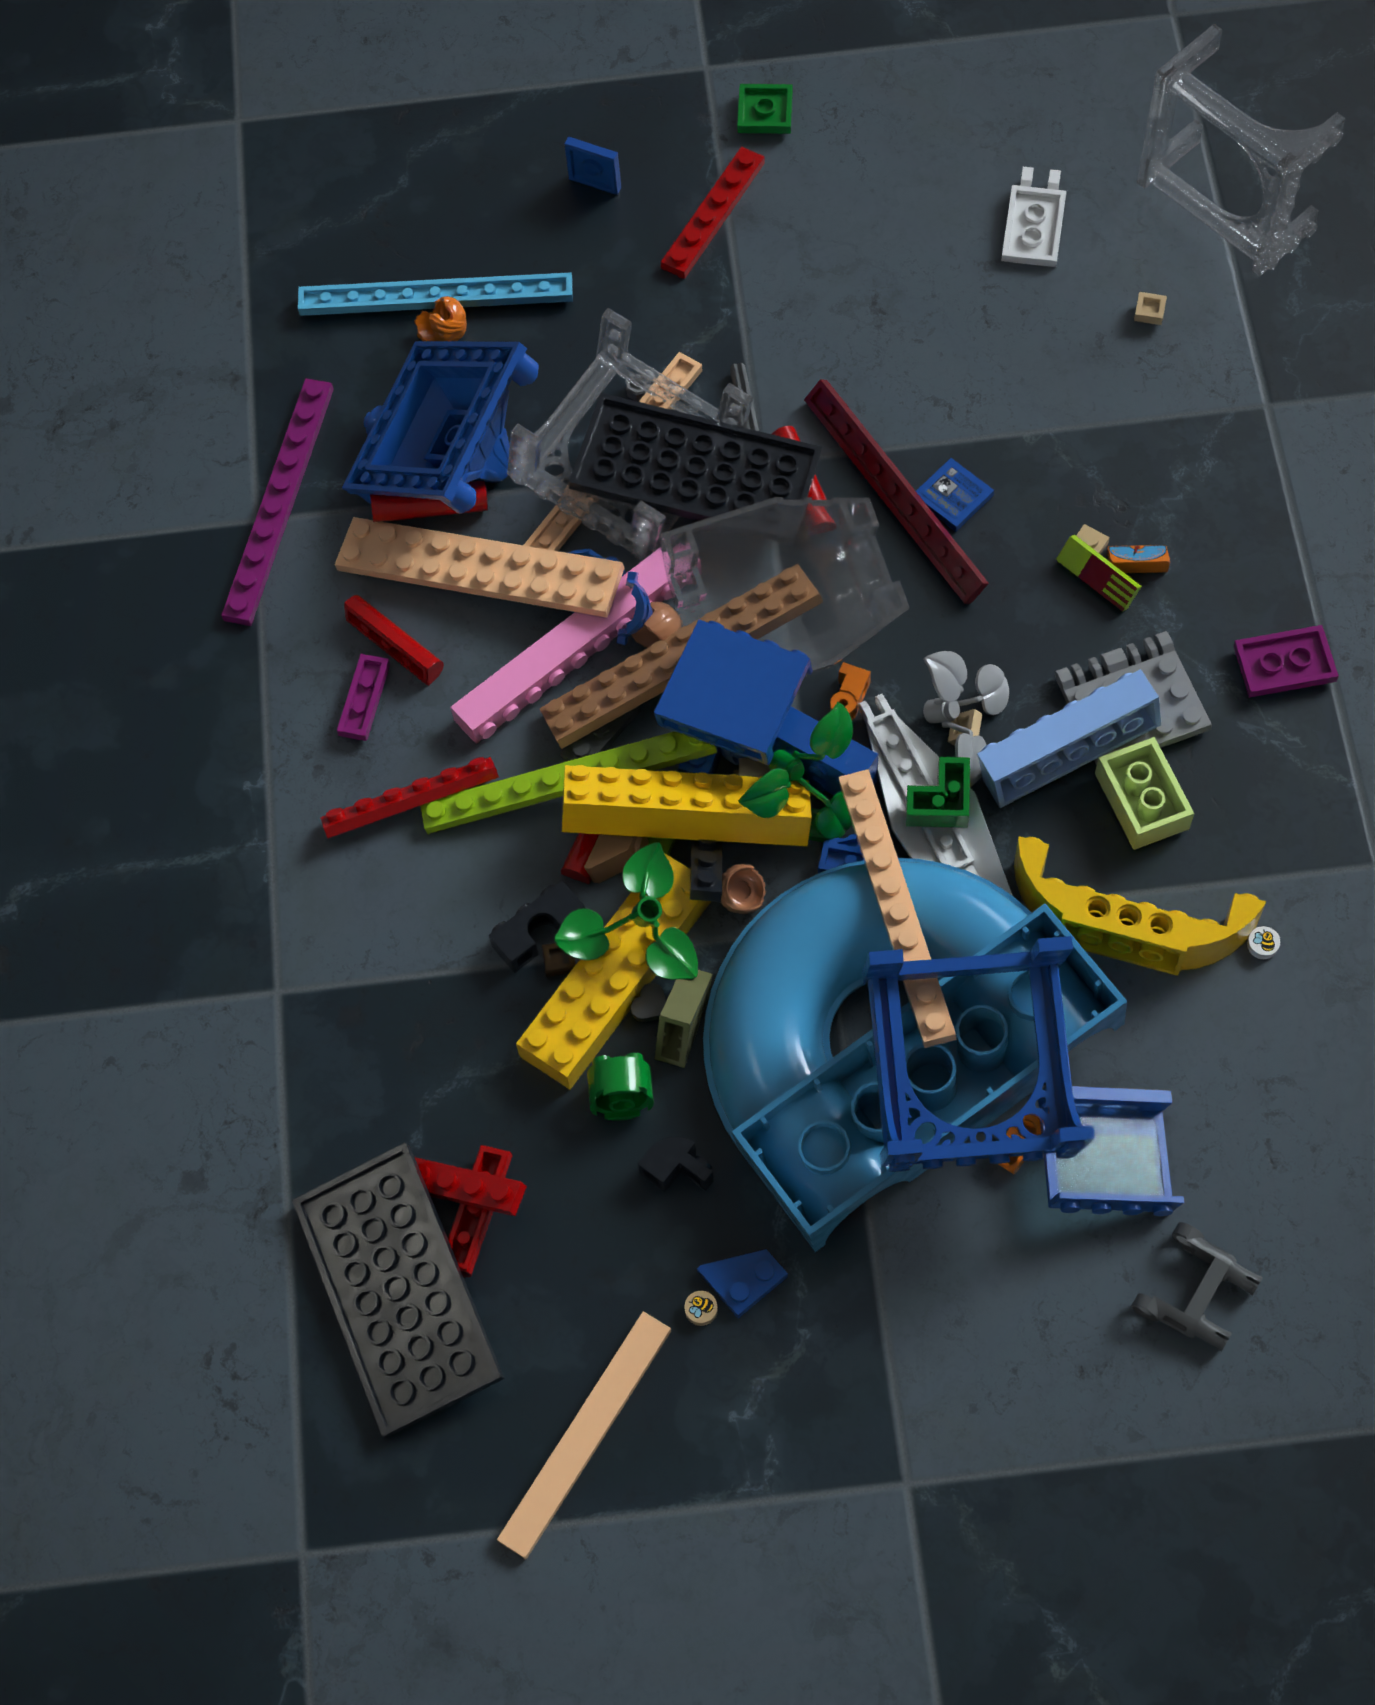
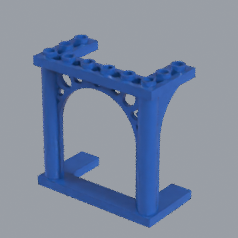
(1063, 1129)

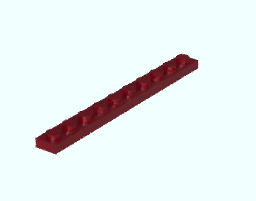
(896, 492)

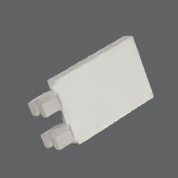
(1034, 221)

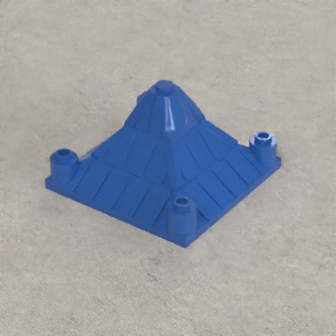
(443, 423)

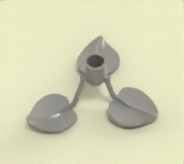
(948, 676)

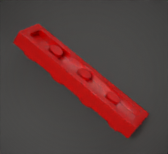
(472, 1187)

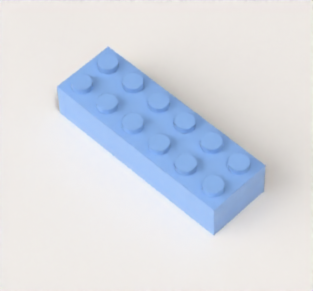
(1070, 738)

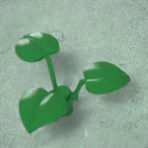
(770, 792)
(651, 876)

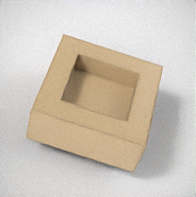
(1150, 308)
(1093, 538)
(968, 719)

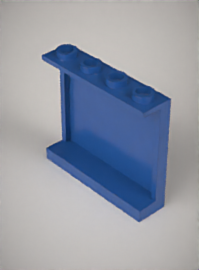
(732, 690)

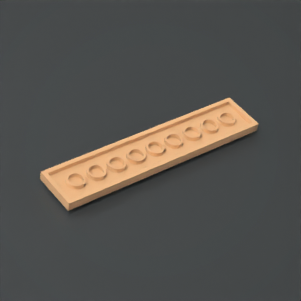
(480, 566)

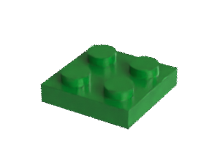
(765, 108)

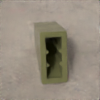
(682, 1018)

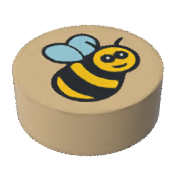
(701, 1308)

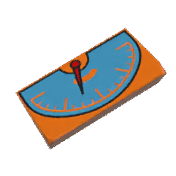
(1140, 558)

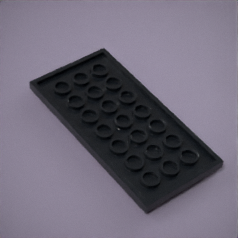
(687, 461)
(397, 1290)

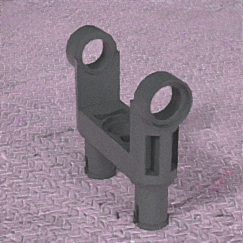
(1193, 1320)

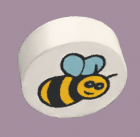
(1263, 942)

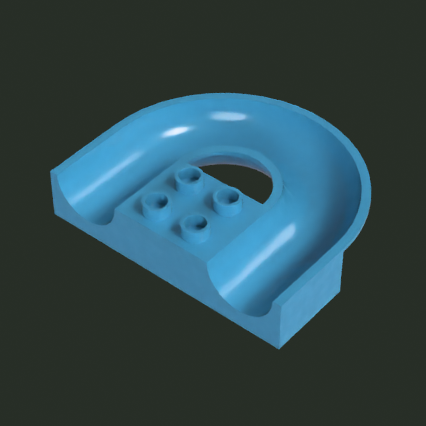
(816, 1118)

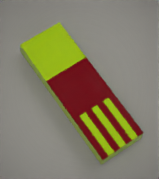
(1098, 573)

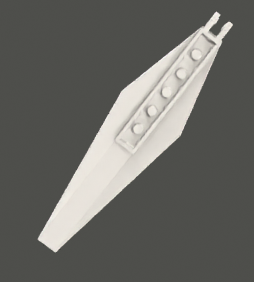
(909, 761)

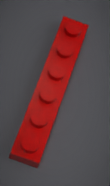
(712, 212)
(399, 800)

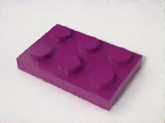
(1285, 661)

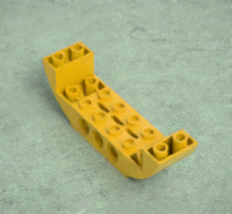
(1131, 929)

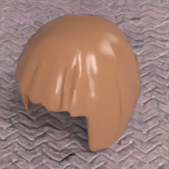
(659, 626)
(742, 889)

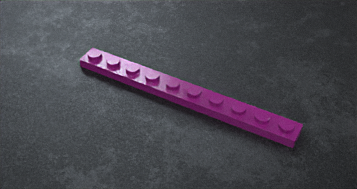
(277, 502)

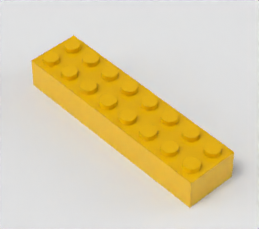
(677, 806)
(601, 990)

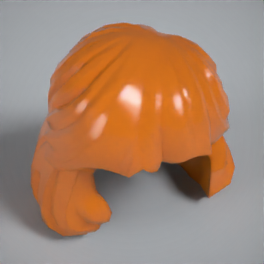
(444, 323)

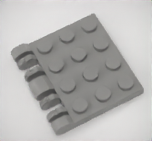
(1179, 704)

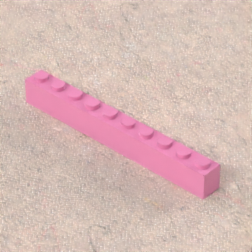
(554, 656)

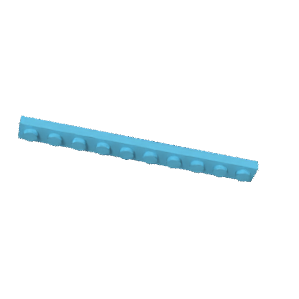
(424, 293)

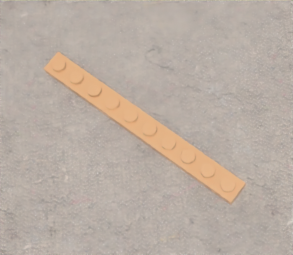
(559, 526)
(895, 904)

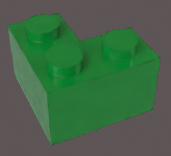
(942, 804)

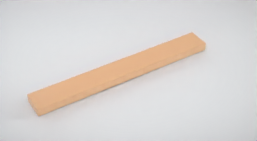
(584, 1435)

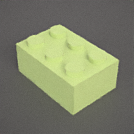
(1144, 793)

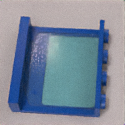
(1123, 1164)

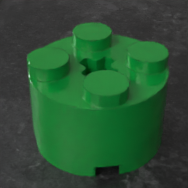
(620, 1086)

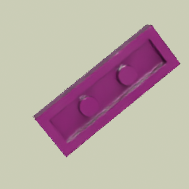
(363, 697)

